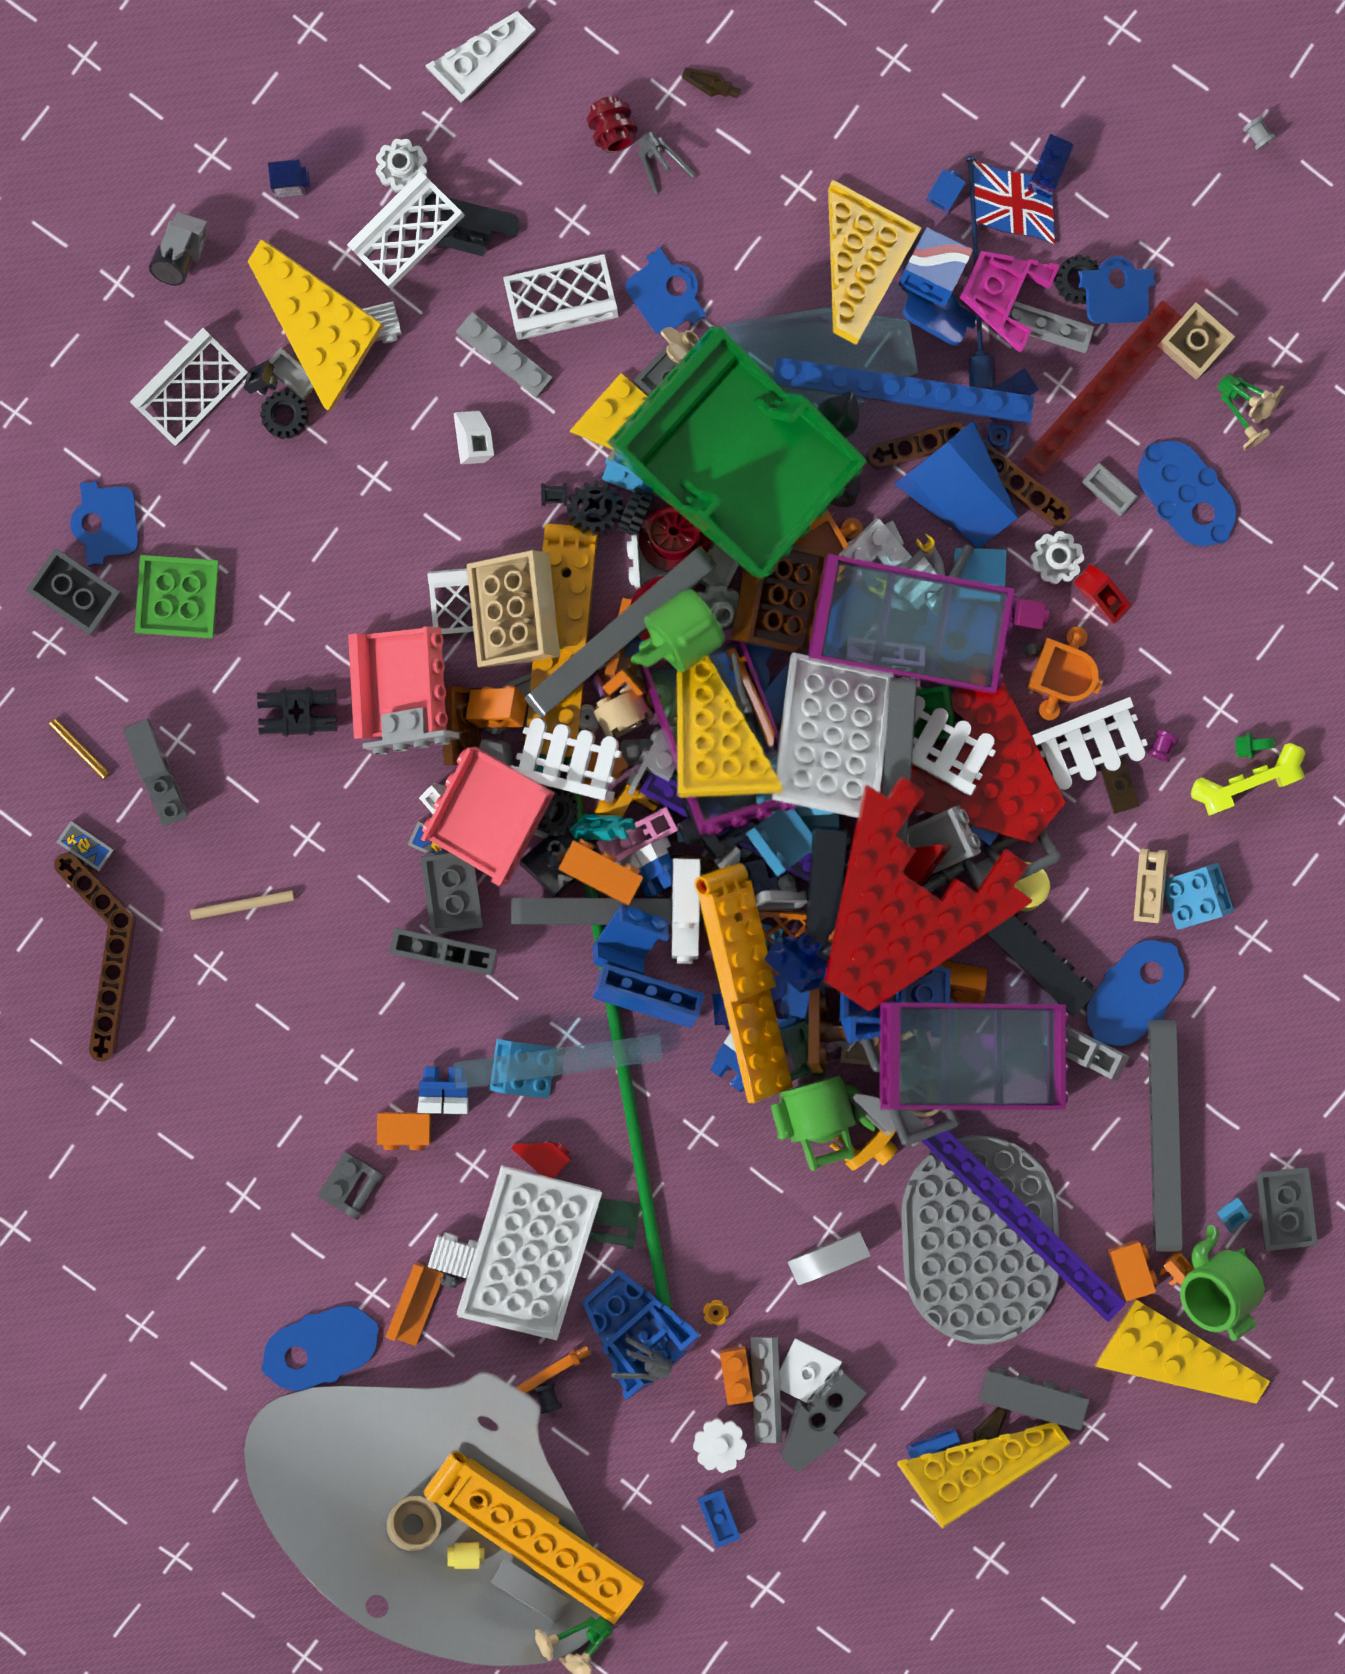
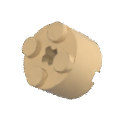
(622, 713)

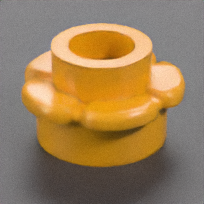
(719, 1319)

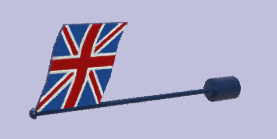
(1003, 204)

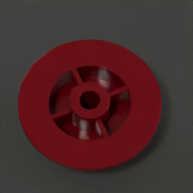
(669, 538)

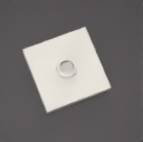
(805, 1370)

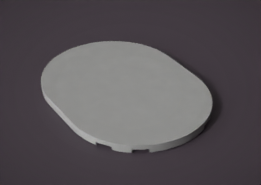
(963, 1260)

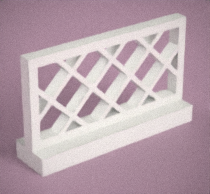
(393, 218)
(566, 318)
(168, 376)
(447, 579)

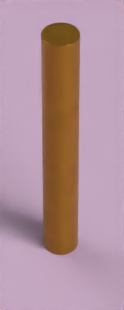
(79, 749)

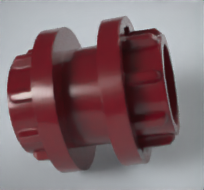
(611, 122)

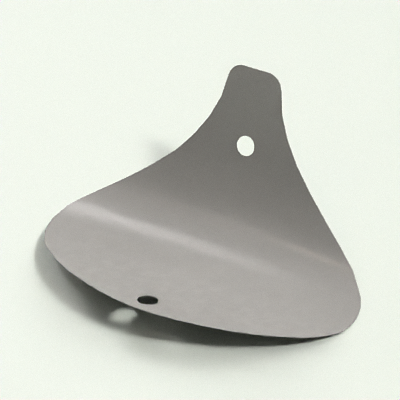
(341, 1458)

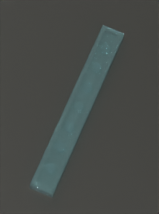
(557, 1061)

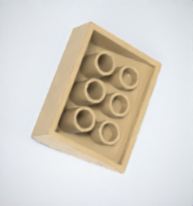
(513, 609)

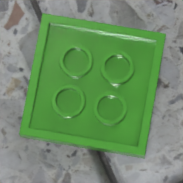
(176, 596)

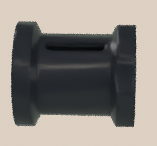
(554, 494)
(547, 1397)

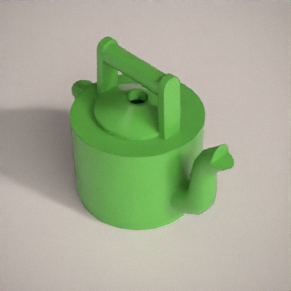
(680, 632)
(819, 1115)
(1222, 1289)

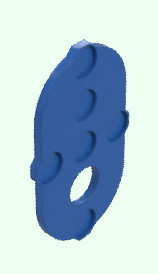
(1176, 482)
(1125, 1003)
(334, 1344)

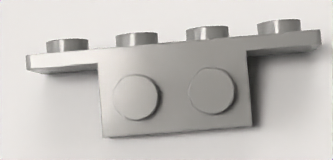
(406, 730)
(656, 760)

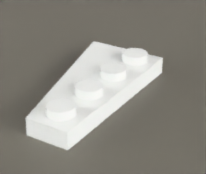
(474, 62)

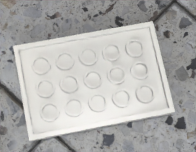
(831, 735)
(529, 1253)

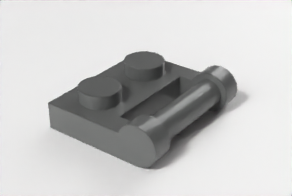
(343, 1181)

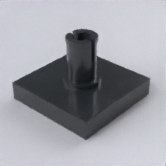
(545, 861)

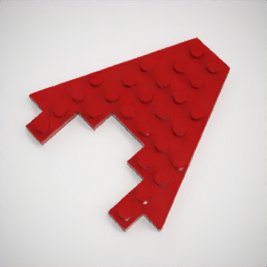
(1016, 786)
(893, 927)

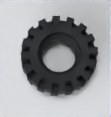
(1063, 274)
(268, 412)
(636, 511)
(564, 813)

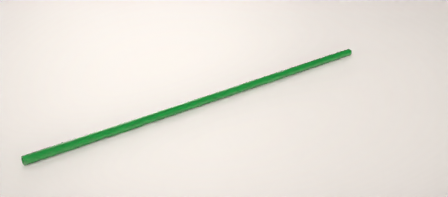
(632, 1121)

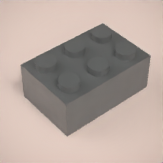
(74, 592)

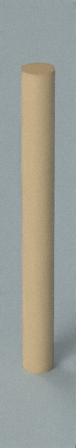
(242, 905)

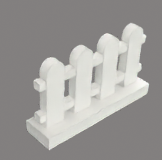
(1103, 740)
(947, 756)
(578, 768)

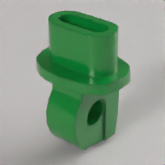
(1247, 746)

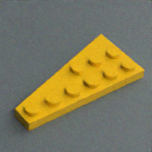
(609, 411)
(1165, 1352)
(973, 1472)

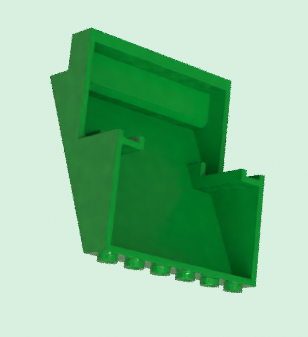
(737, 453)

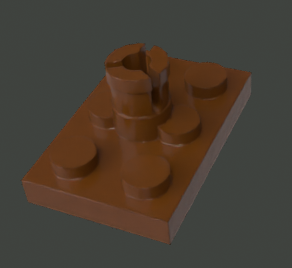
(456, 709)
(821, 1032)

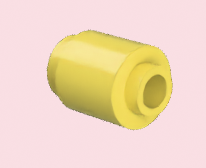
(465, 1555)

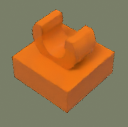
(1178, 1267)

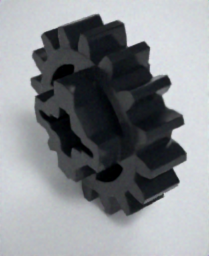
(594, 513)

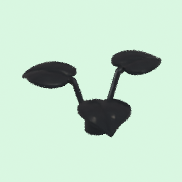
(843, 414)

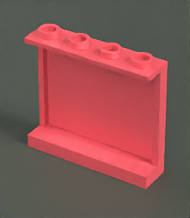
(395, 675)
(487, 814)

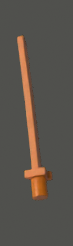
(753, 697)
(573, 1358)

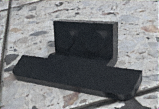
(475, 229)

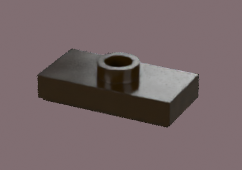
(1119, 787)

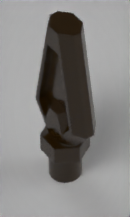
(710, 83)
(991, 1426)

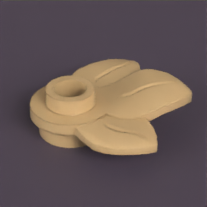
(678, 342)

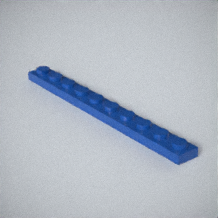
(903, 390)

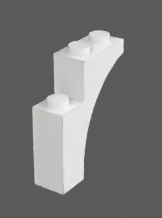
(685, 911)

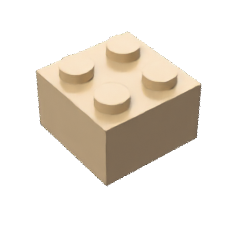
(1196, 341)

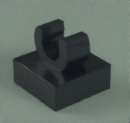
(260, 378)

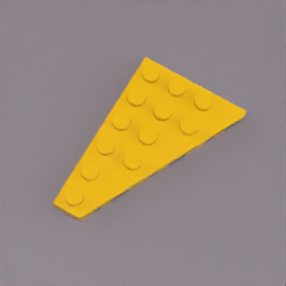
(865, 256)
(321, 324)
(714, 740)

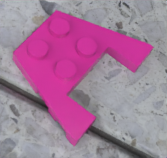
(995, 286)

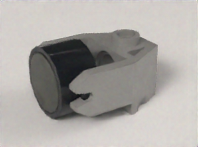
(178, 249)

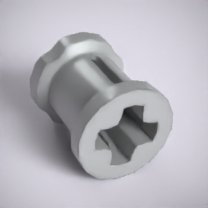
(1259, 132)

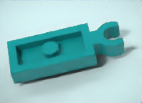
(602, 827)

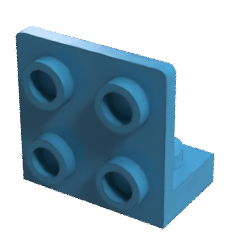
(620, 475)
(984, 566)
(782, 839)
(1198, 896)
(532, 1087)

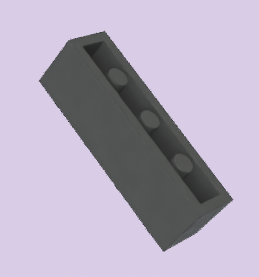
(1032, 1398)

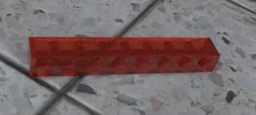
(1101, 388)

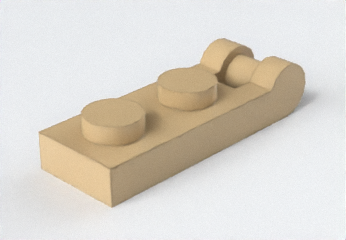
(1150, 886)

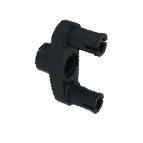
(713, 844)

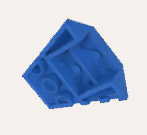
(962, 488)
(864, 1024)
(627, 1310)

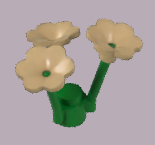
(1262, 407)
(579, 1664)

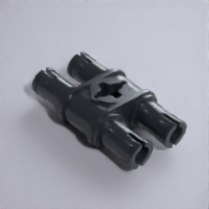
(307, 722)

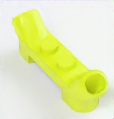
(1219, 798)

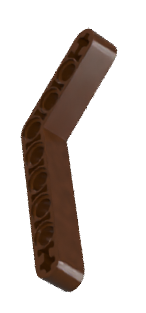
(1009, 470)
(110, 957)

